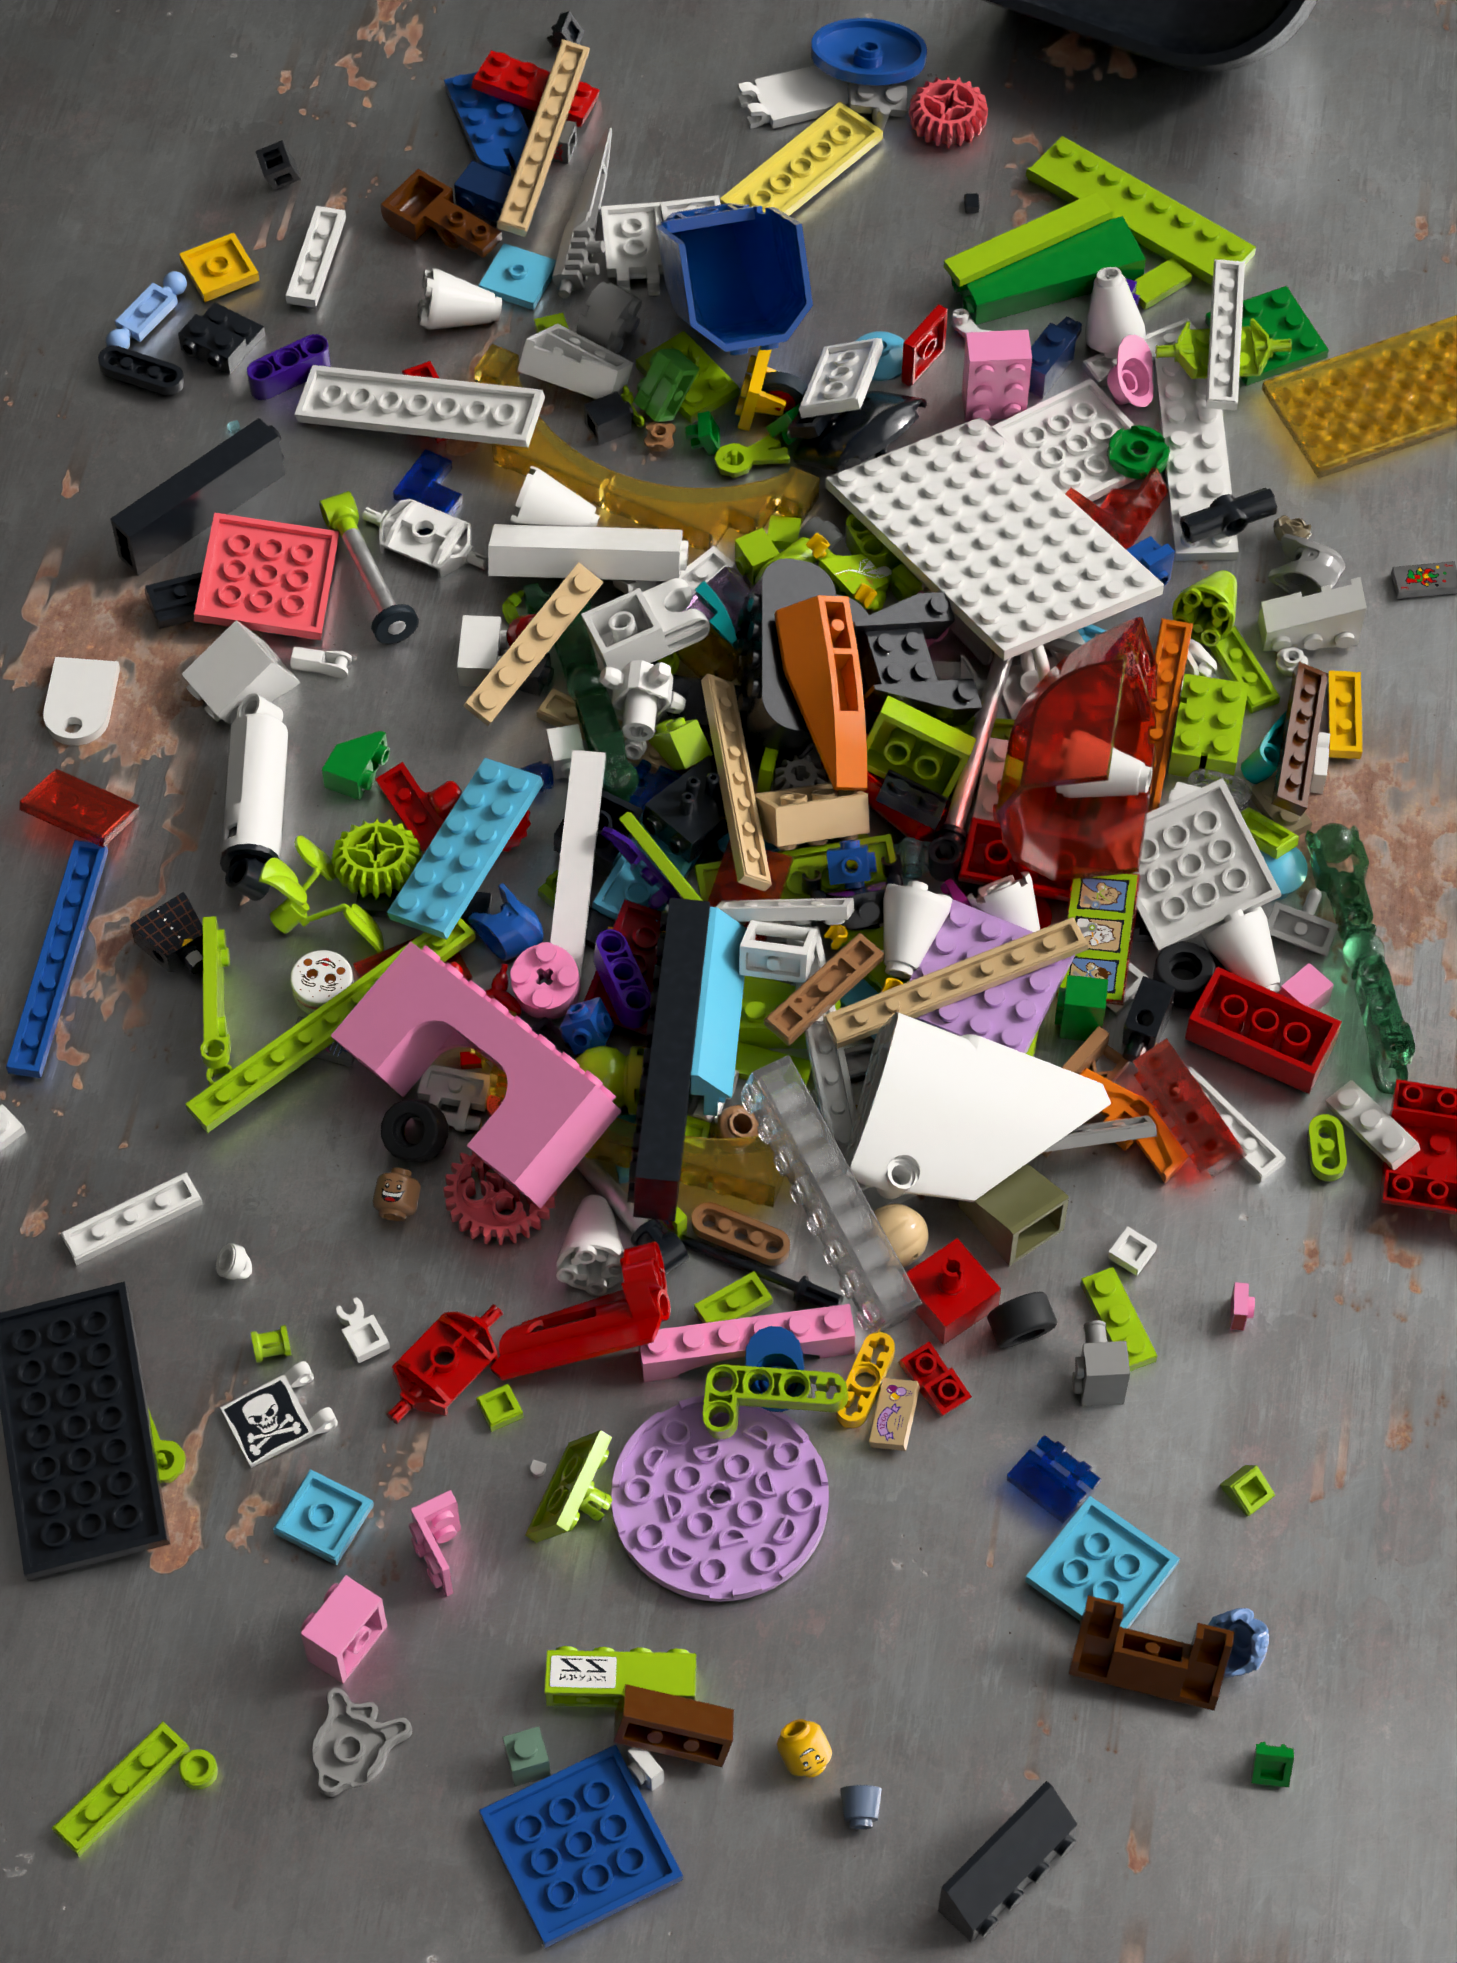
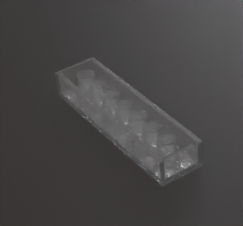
(829, 1196)

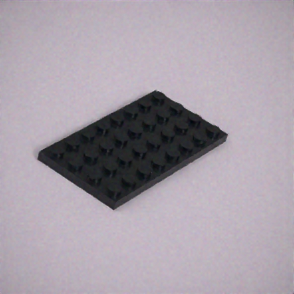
(78, 1432)

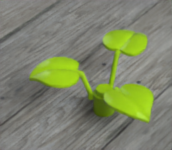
(295, 908)

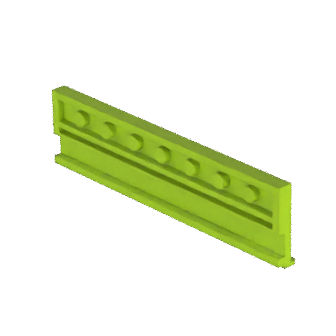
(1152, 216)

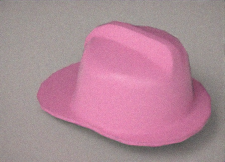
(1133, 374)

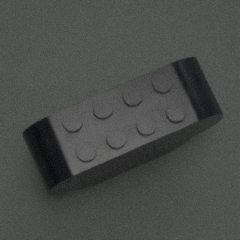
(766, 700)

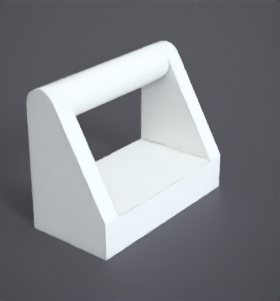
(775, 959)

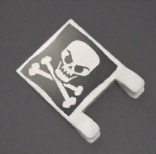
(272, 1417)

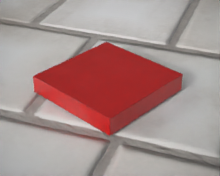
(924, 345)

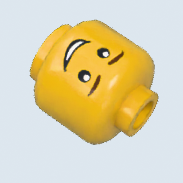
(804, 1748)

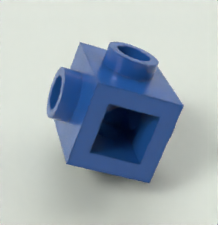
(839, 870)
(586, 1025)

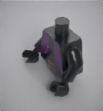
(867, 899)

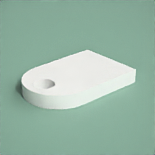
(80, 695)

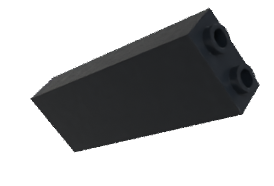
(188, 500)

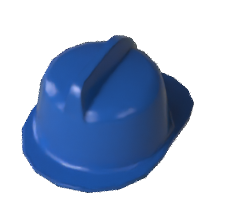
(775, 1349)

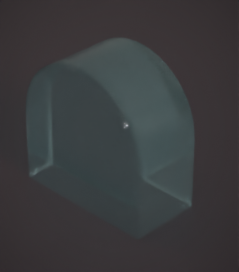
(233, 427)

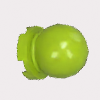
(617, 1072)

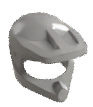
(1314, 560)

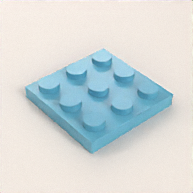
(1102, 1559)

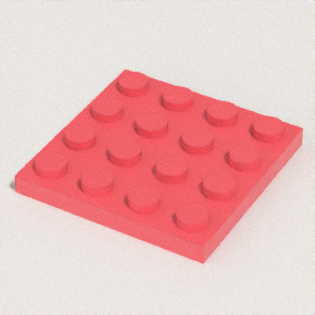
(267, 576)

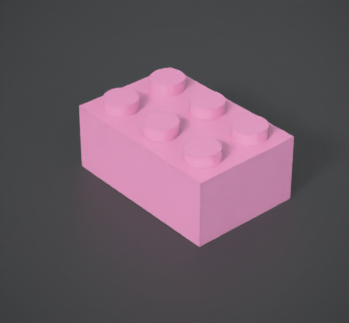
(996, 374)

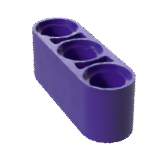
(287, 366)
(622, 964)

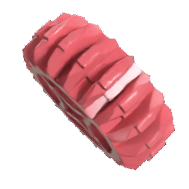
(948, 111)

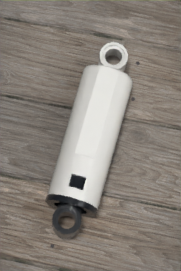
(253, 795)

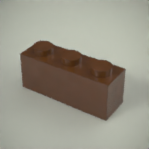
(673, 1725)

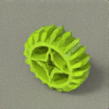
(357, 853)

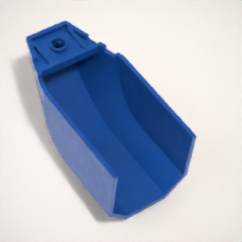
(736, 274)

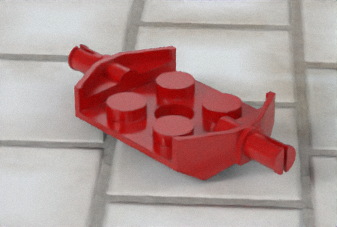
(434, 1386)

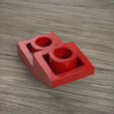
(937, 1383)

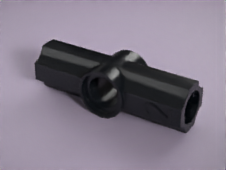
(1228, 515)

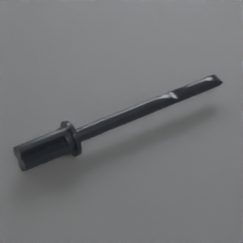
(804, 1289)

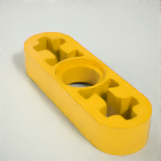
(863, 1365)

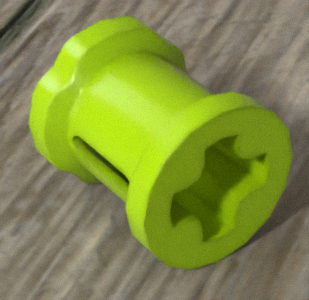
(263, 1350)

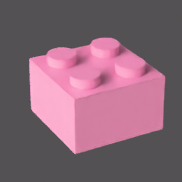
(343, 1628)

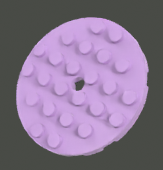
(728, 1547)

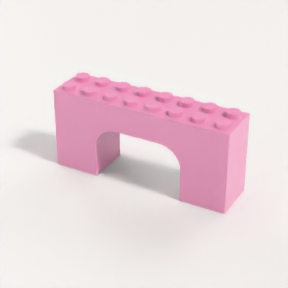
(550, 1103)

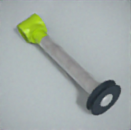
(394, 621)

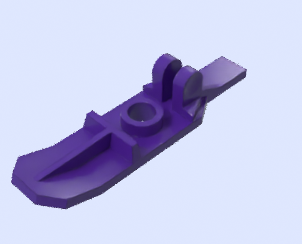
(648, 870)

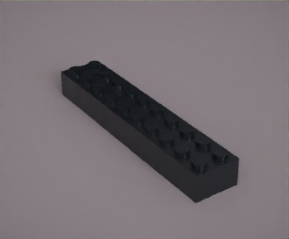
(668, 1061)

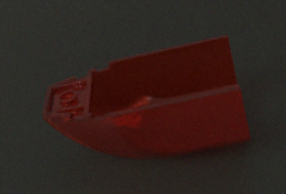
(1067, 737)

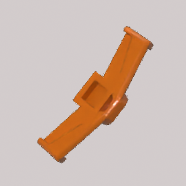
(1162, 1150)

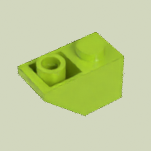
(680, 742)

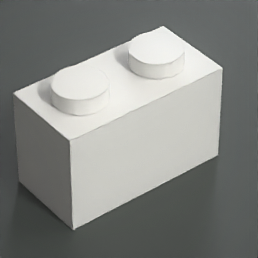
(479, 648)

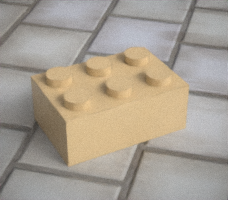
(812, 815)

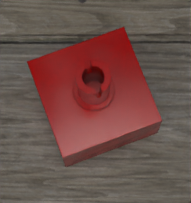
(953, 1291)

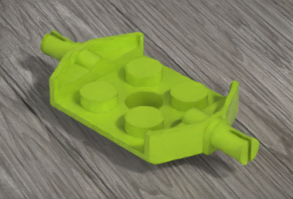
(1193, 350)

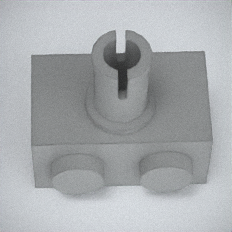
(1102, 1369)

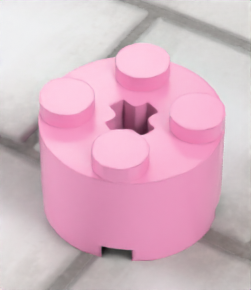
(540, 963)

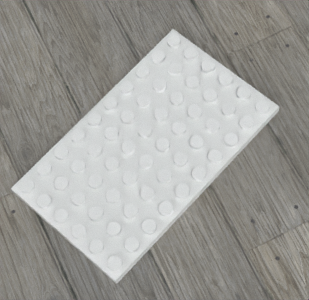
(994, 538)

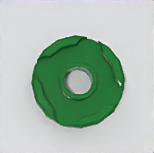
(1135, 465)

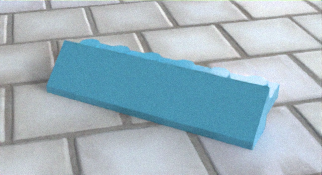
(718, 1012)

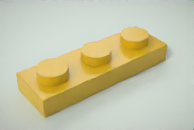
(1344, 714)

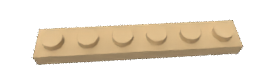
(533, 644)

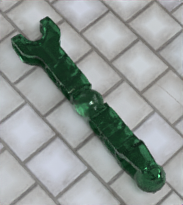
(590, 697)
(1363, 951)

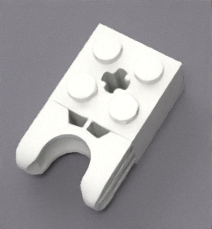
(645, 624)

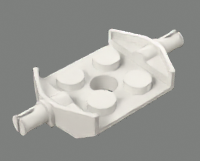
(442, 549)

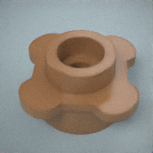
(659, 436)

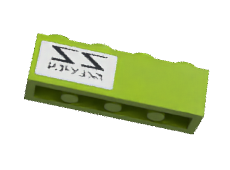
(600, 1675)

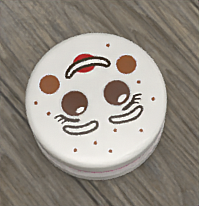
(319, 978)

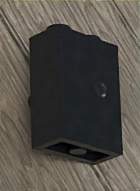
(689, 812)

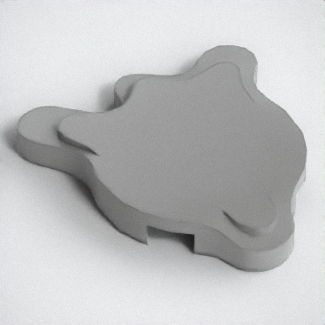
(352, 1744)

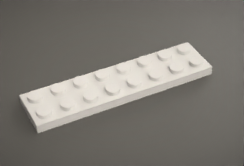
(420, 406)
(1197, 458)

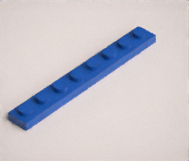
(57, 960)

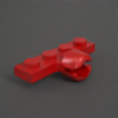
(417, 809)

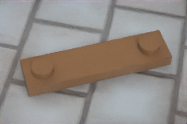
(824, 989)

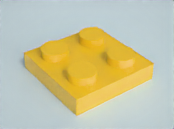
(219, 267)

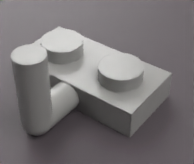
(879, 101)
(1302, 927)

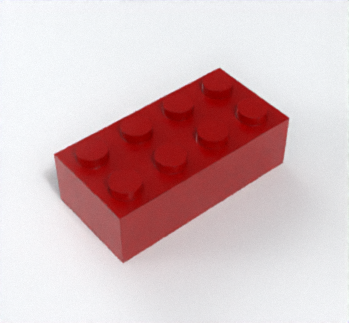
(1263, 1030)

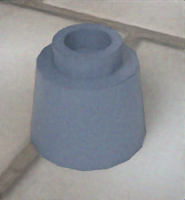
(861, 1805)

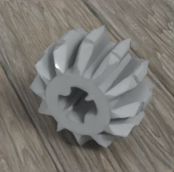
(799, 773)

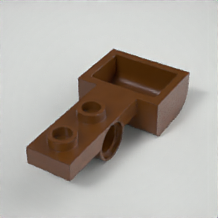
(429, 203)

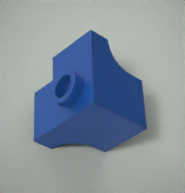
(1155, 558)

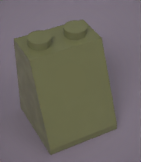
(1019, 1213)

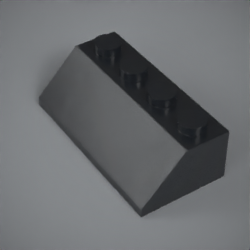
(1008, 1863)

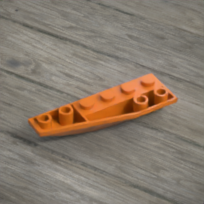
(826, 681)

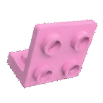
(432, 1523)

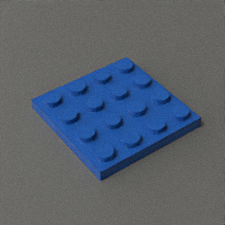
(580, 1845)

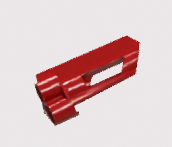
(608, 1322)

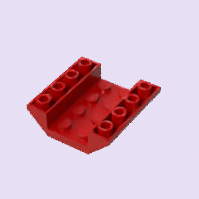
(1430, 1175)

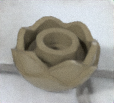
(1294, 527)

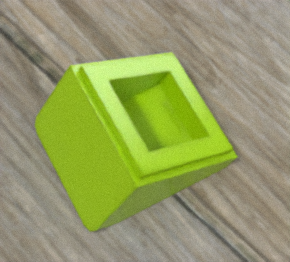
(1248, 1489)

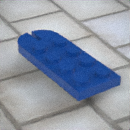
(490, 124)

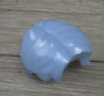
(1249, 1640)

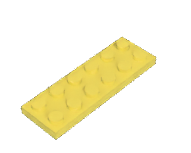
(807, 162)

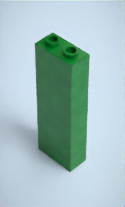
(1054, 273)

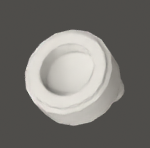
(233, 1262)

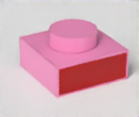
(1241, 1306)

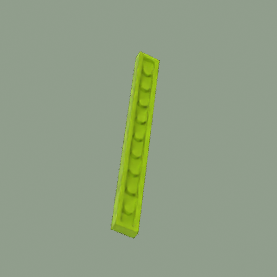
(303, 1040)

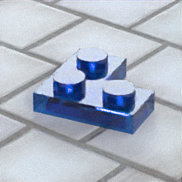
(424, 485)

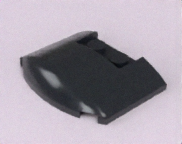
(860, 431)

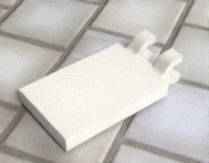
(791, 97)
(633, 244)

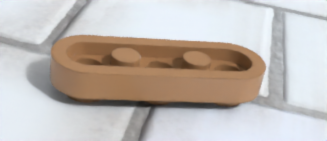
(731, 1223)

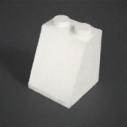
(233, 669)

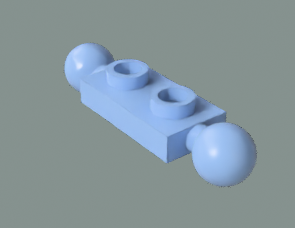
(147, 311)

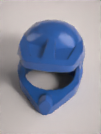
(514, 927)

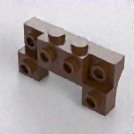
(1148, 1661)

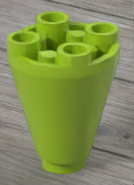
(1209, 607)

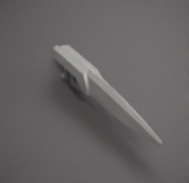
(580, 232)

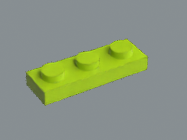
(1114, 1308)

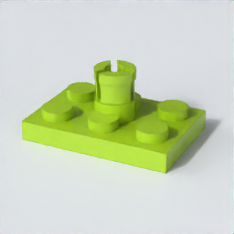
(711, 385)
(572, 1489)

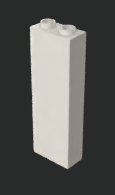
(602, 550)

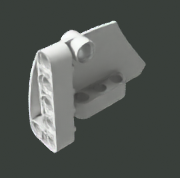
(958, 1112)

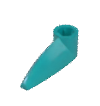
(1265, 758)

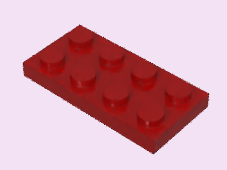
(525, 83)

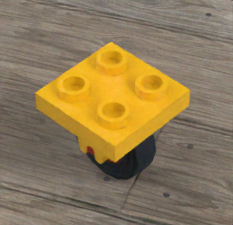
(767, 390)

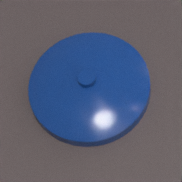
(868, 51)

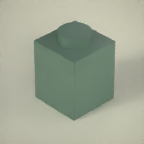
(526, 1756)

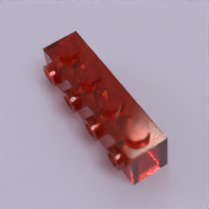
(1189, 1108)

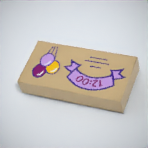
(894, 1414)

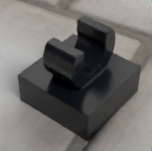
(566, 29)

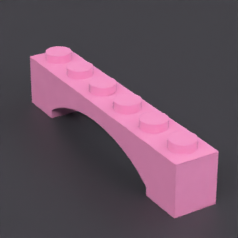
(683, 1348)

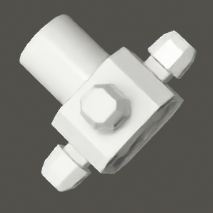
(641, 695)

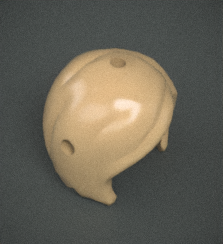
(904, 1230)

